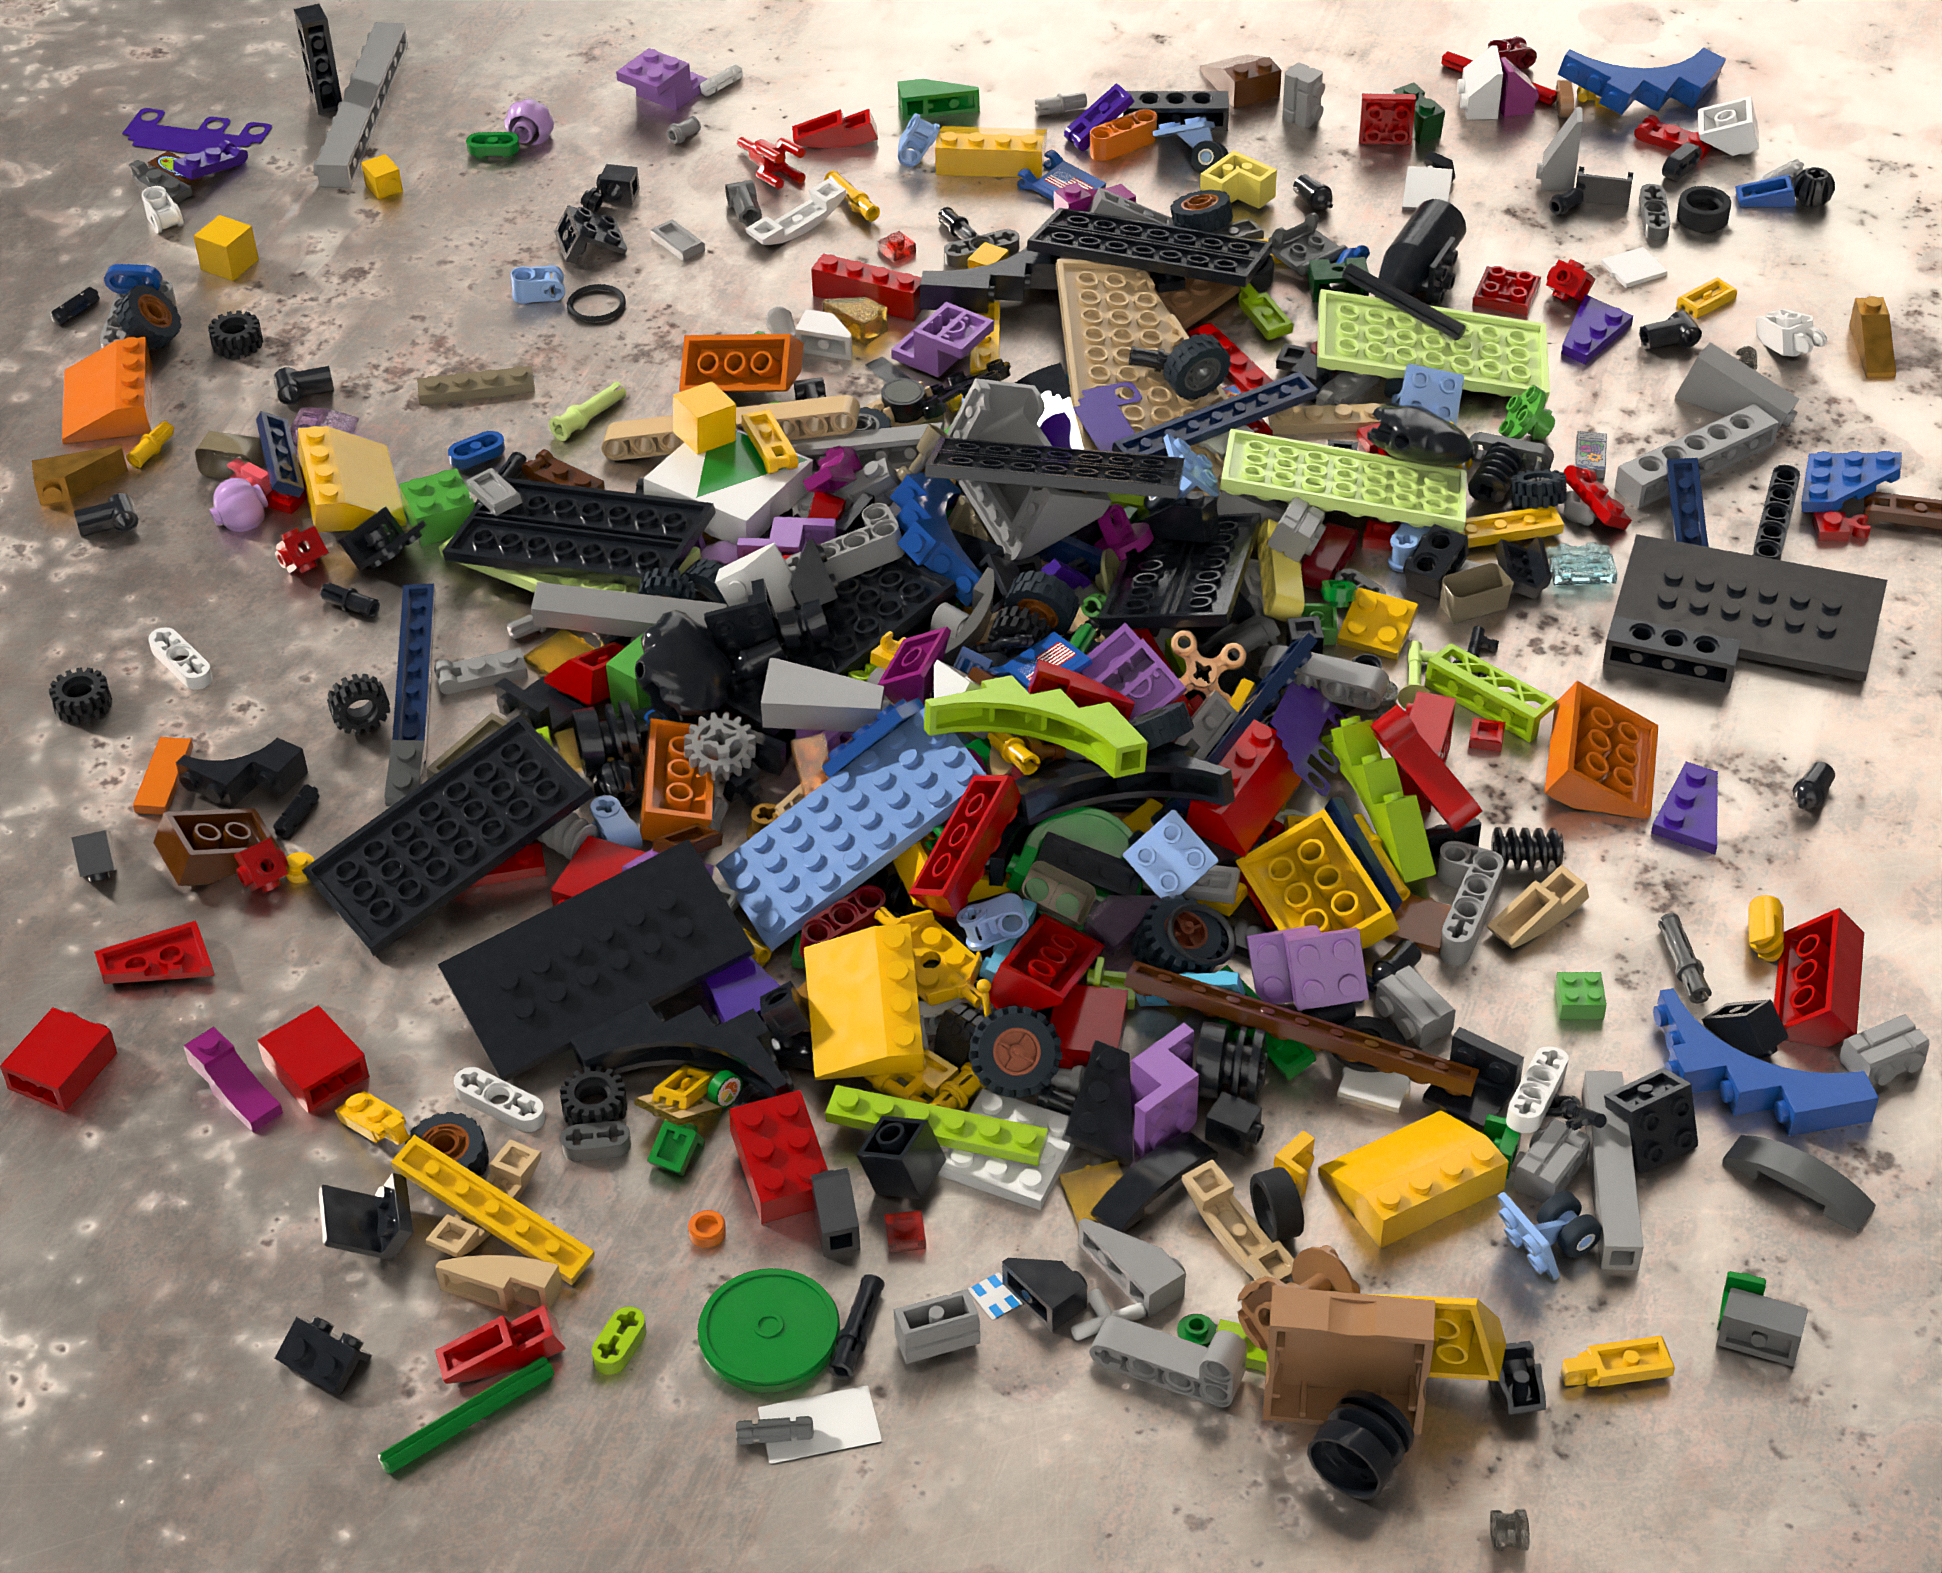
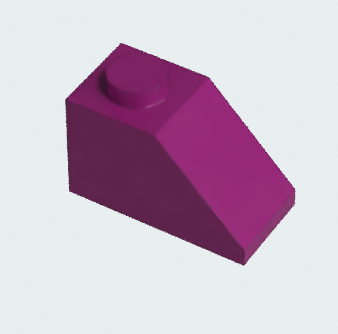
(1517, 91)

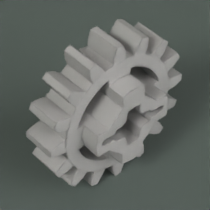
(719, 746)

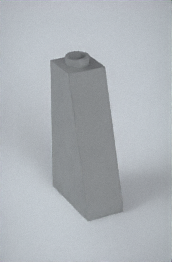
(1728, 385)
(817, 699)

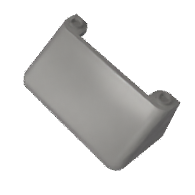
(1019, 515)

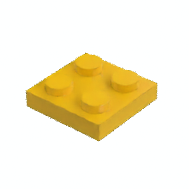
(1377, 623)

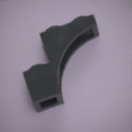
(230, 780)

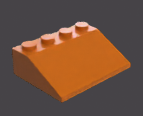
(109, 393)
(1601, 755)

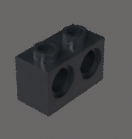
(1437, 555)

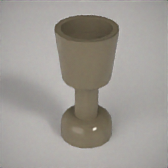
(925, 447)

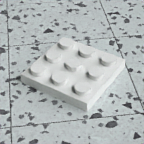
(1008, 1178)

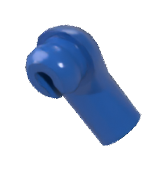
(1360, 251)

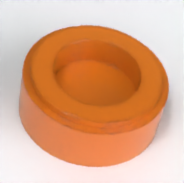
(707, 1228)

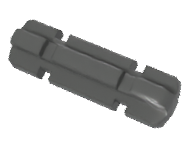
(774, 1430)

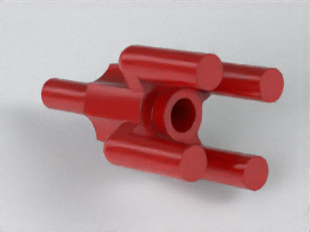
(772, 159)

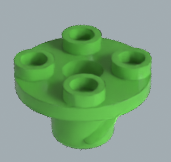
(1528, 416)

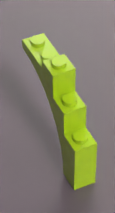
(1051, 716)
(1378, 785)

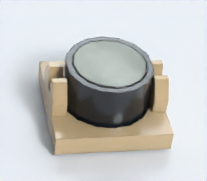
(902, 402)

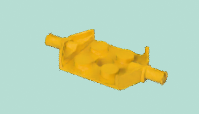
(957, 966)

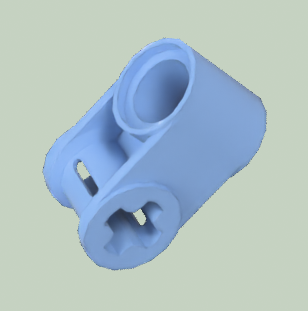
(917, 136)
(535, 285)
(1404, 544)
(614, 822)
(992, 921)

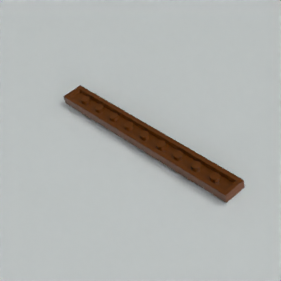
(1311, 1031)

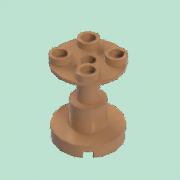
(1312, 1269)

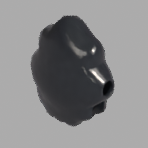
(1419, 436)
(683, 669)

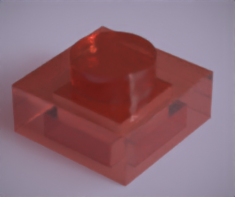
(896, 246)
(905, 1231)

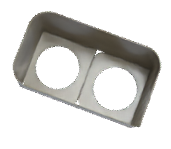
(236, 445)
(1486, 589)
(1070, 884)

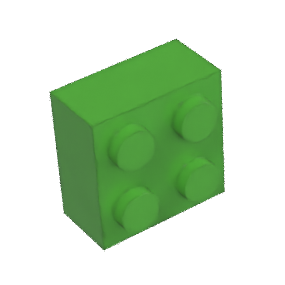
(1328, 620)
(1580, 996)

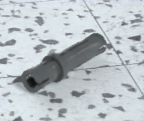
(1688, 967)

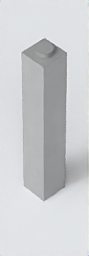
(608, 610)
(1612, 1177)

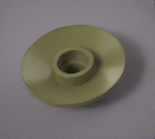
(1108, 569)

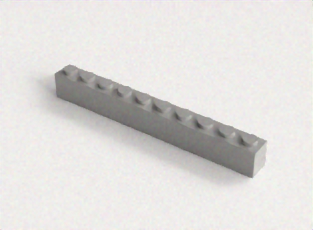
(361, 106)

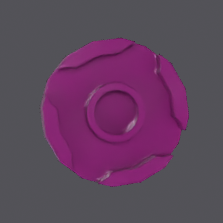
(1122, 535)

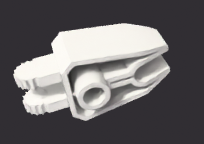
(1789, 332)

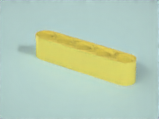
(1279, 578)

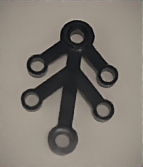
(960, 384)

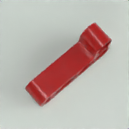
(1425, 768)

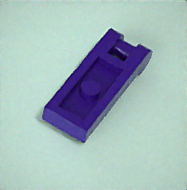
(1105, 109)
(210, 160)

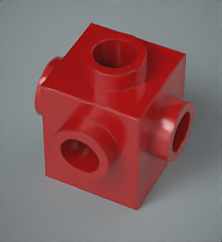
(1569, 281)
(300, 549)
(249, 866)

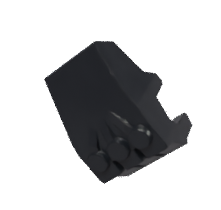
(955, 1033)
(1520, 1380)

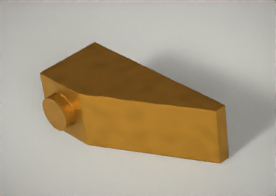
(1873, 336)
(75, 473)

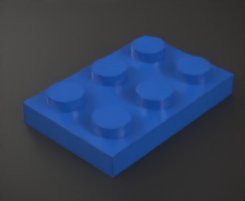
(869, 735)

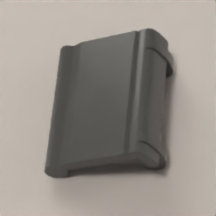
(1303, 244)
(1249, 634)

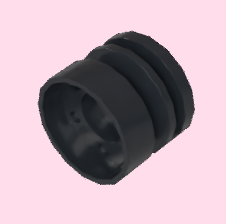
(606, 737)
(1230, 1062)
(1360, 1444)

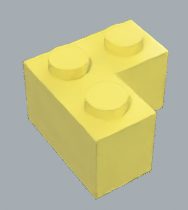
(1241, 179)

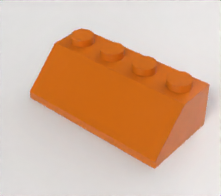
(741, 362)
(671, 790)

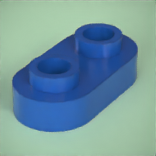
(133, 276)
(476, 449)

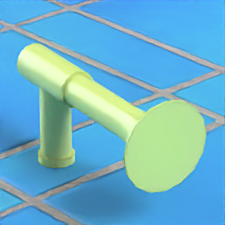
(1416, 656)

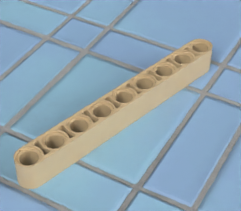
(656, 436)

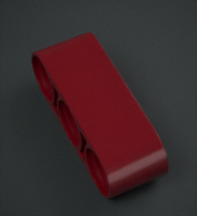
(1329, 555)
(844, 917)

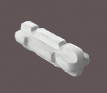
(721, 80)
(1791, 168)

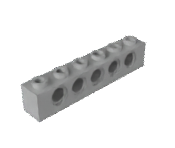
(1714, 445)

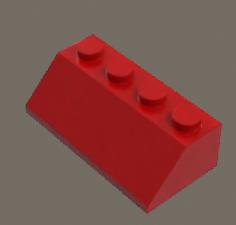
(846, 278)
(1261, 788)
(966, 844)
(1043, 966)
(1820, 980)

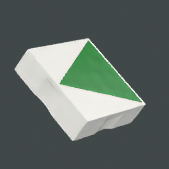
(735, 482)

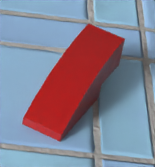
(836, 131)
(1077, 687)
(500, 1347)

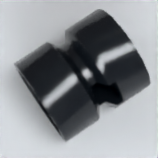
(803, 625)

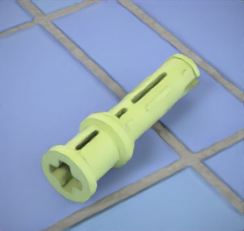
(579, 415)

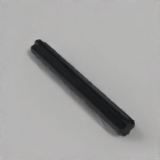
(1403, 301)

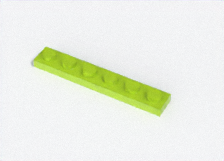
(951, 1126)

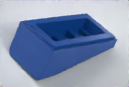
(1767, 193)

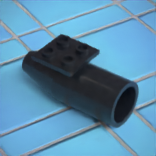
(1425, 251)

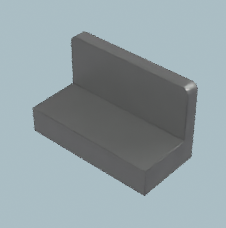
(1762, 1326)

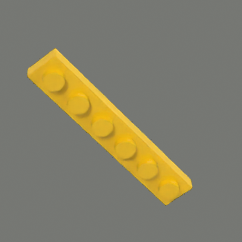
(492, 1208)

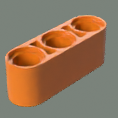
(1123, 135)

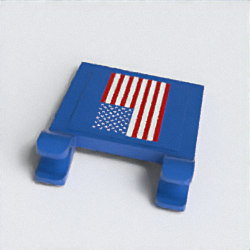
(1061, 174)
(1050, 649)

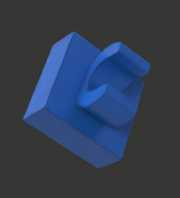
(968, 658)

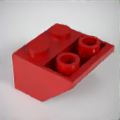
(585, 675)

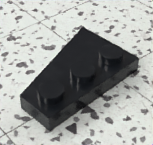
(1102, 1106)

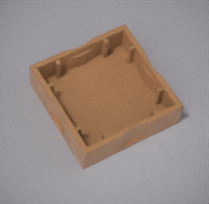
(1343, 1343)

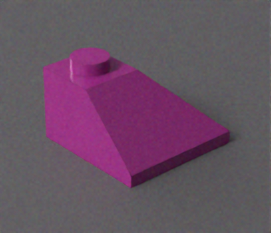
(912, 667)

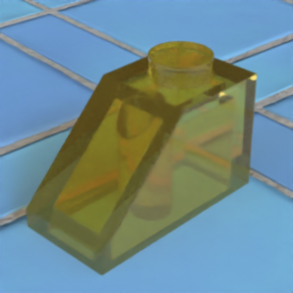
(860, 316)

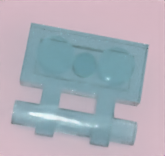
(1582, 564)

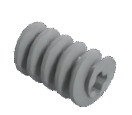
(569, 835)

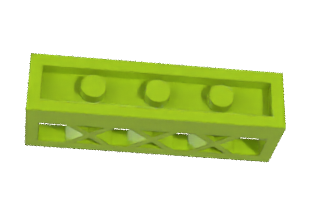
(1483, 694)

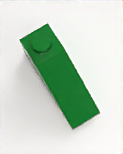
(936, 98)

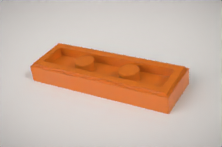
(161, 776)

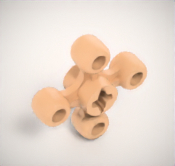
(1215, 665)

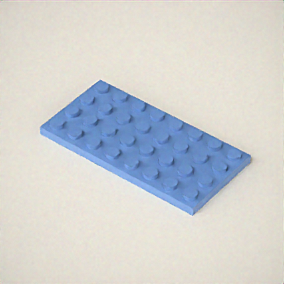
(848, 828)

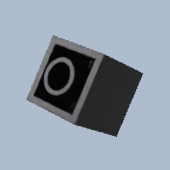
(901, 1157)

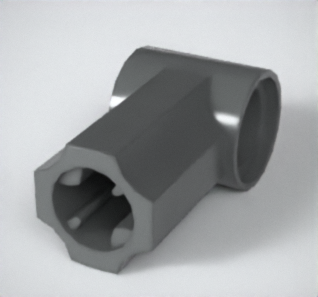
(743, 199)

